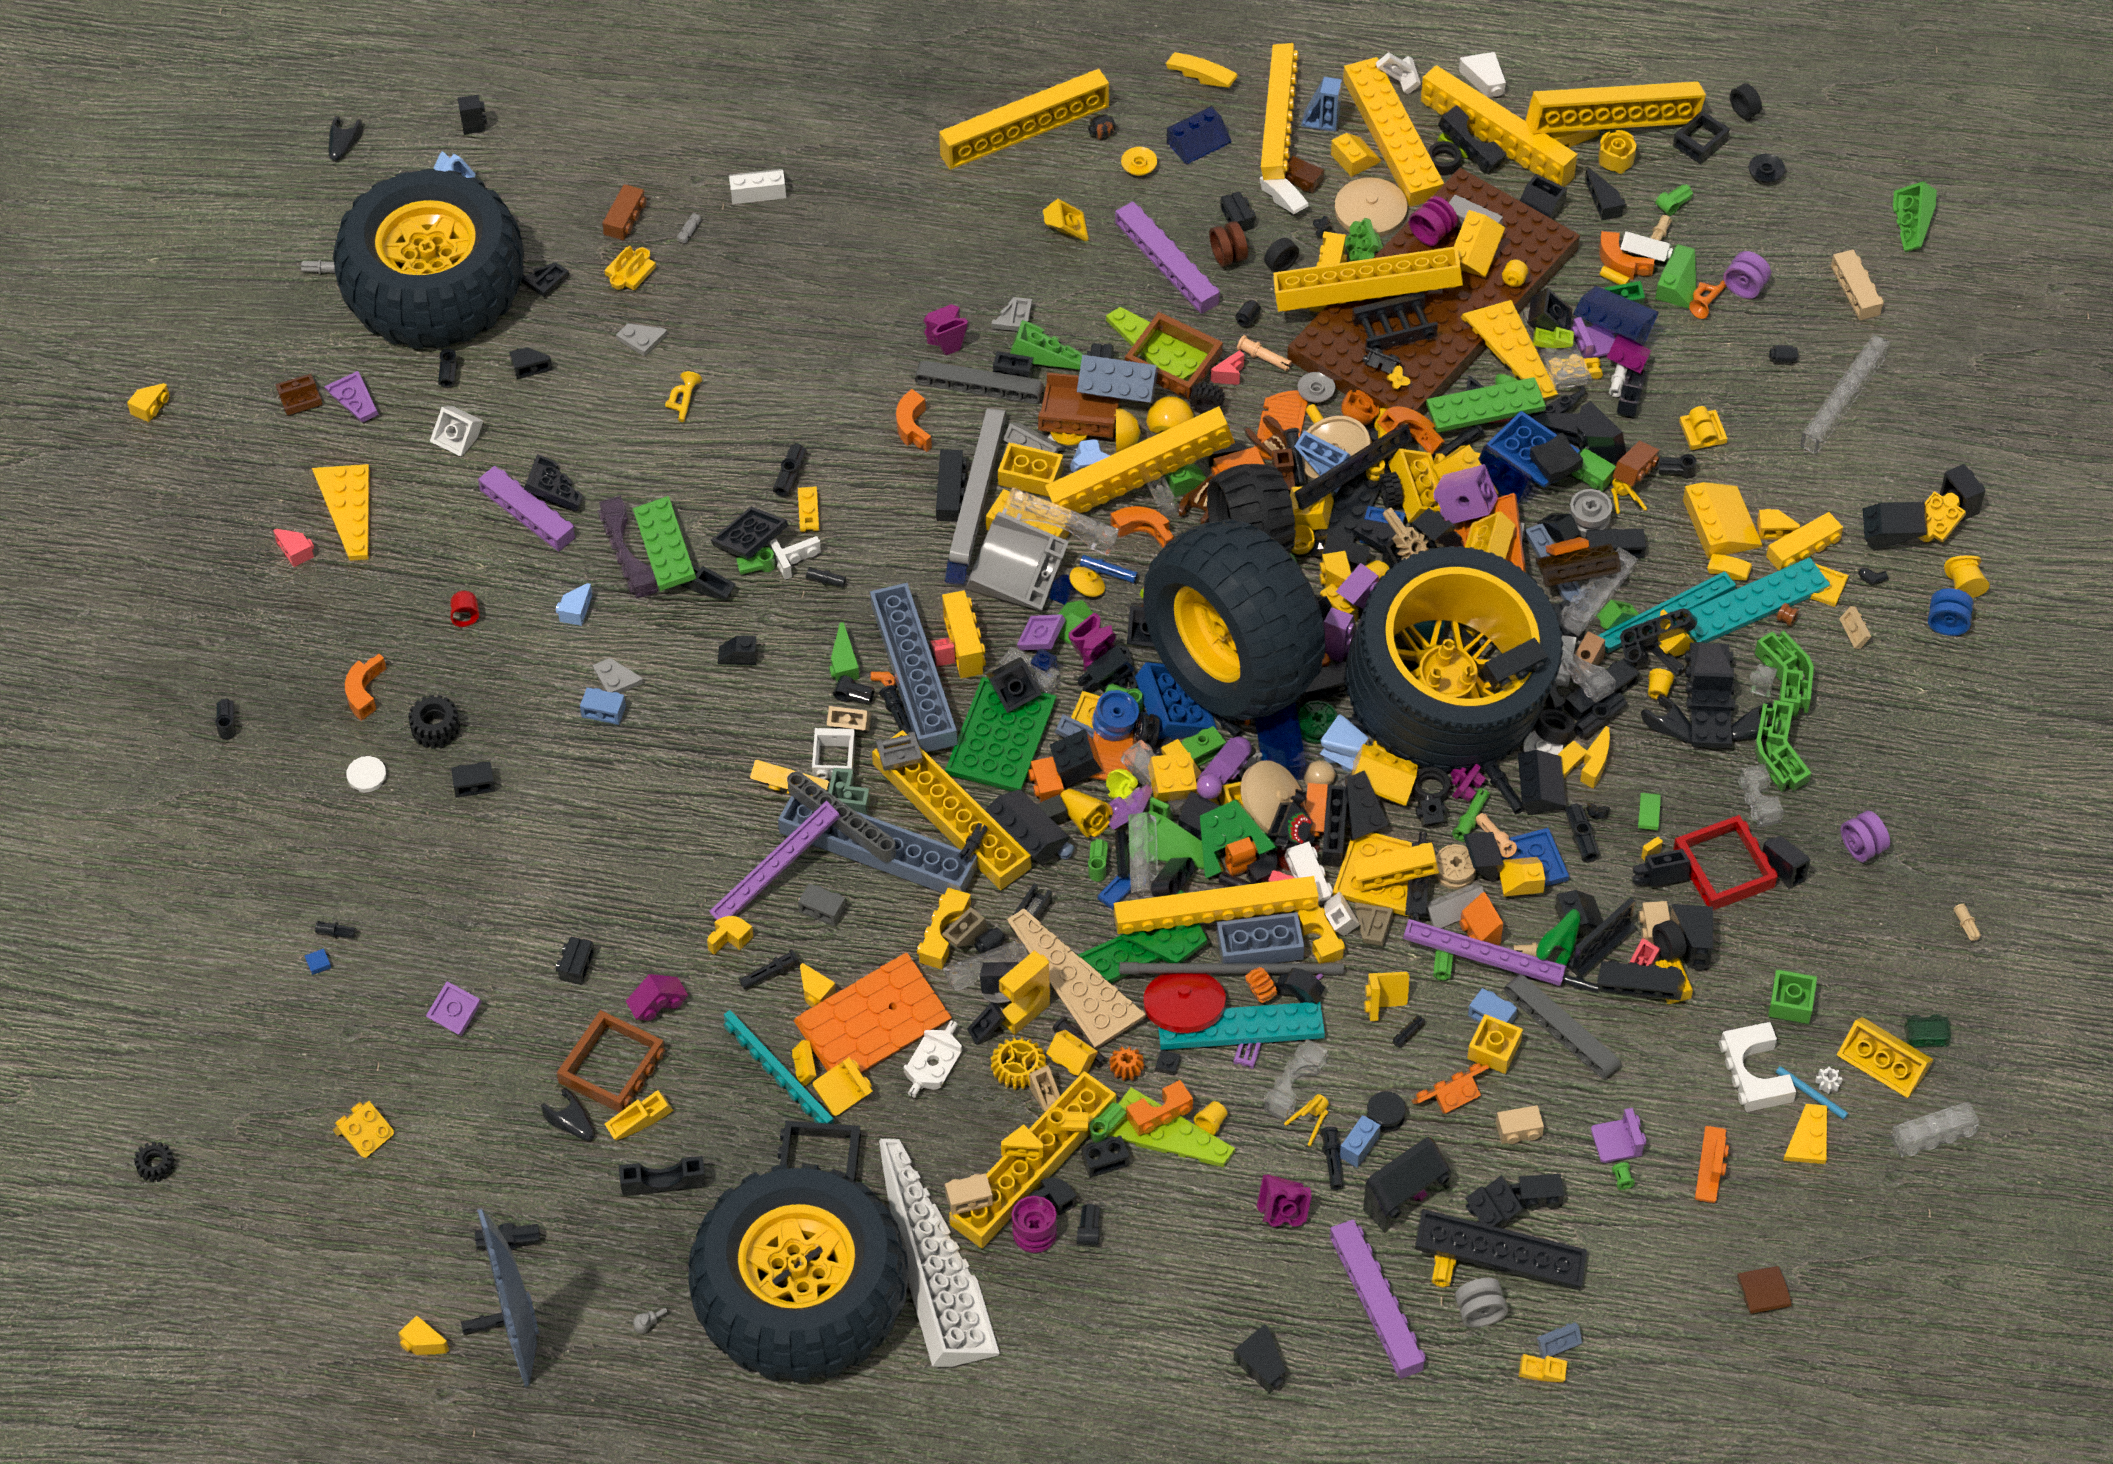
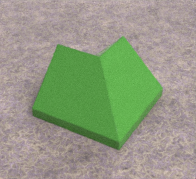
(1074, 613)

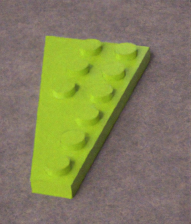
(1162, 349)
(1175, 1137)

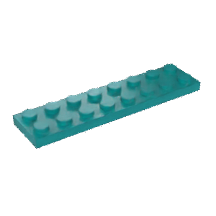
(1757, 600)
(1253, 1025)

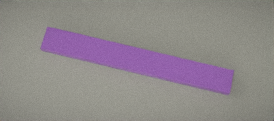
(776, 862)
(1484, 952)

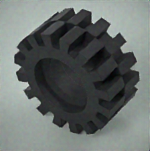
(1206, 397)
(1390, 489)
(150, 1152)

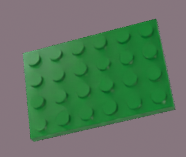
(996, 744)

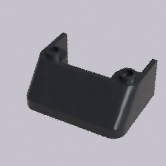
(1403, 1179)

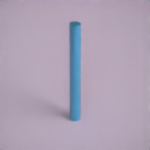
(1814, 1094)

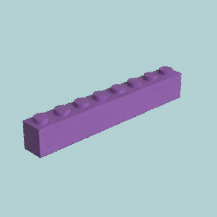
(1167, 257)
(1377, 1299)

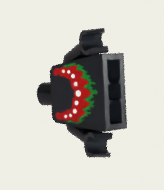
(1291, 823)

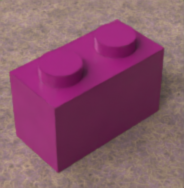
(1628, 353)

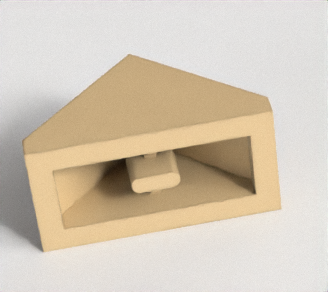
(1043, 1087)

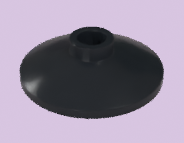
(1766, 167)

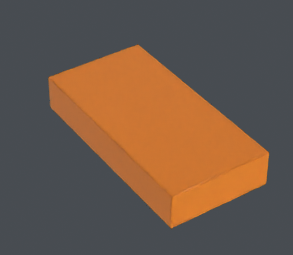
(1567, 546)

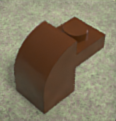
(1283, 461)

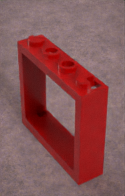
(1736, 893)

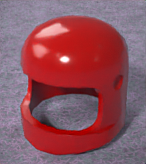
(464, 602)

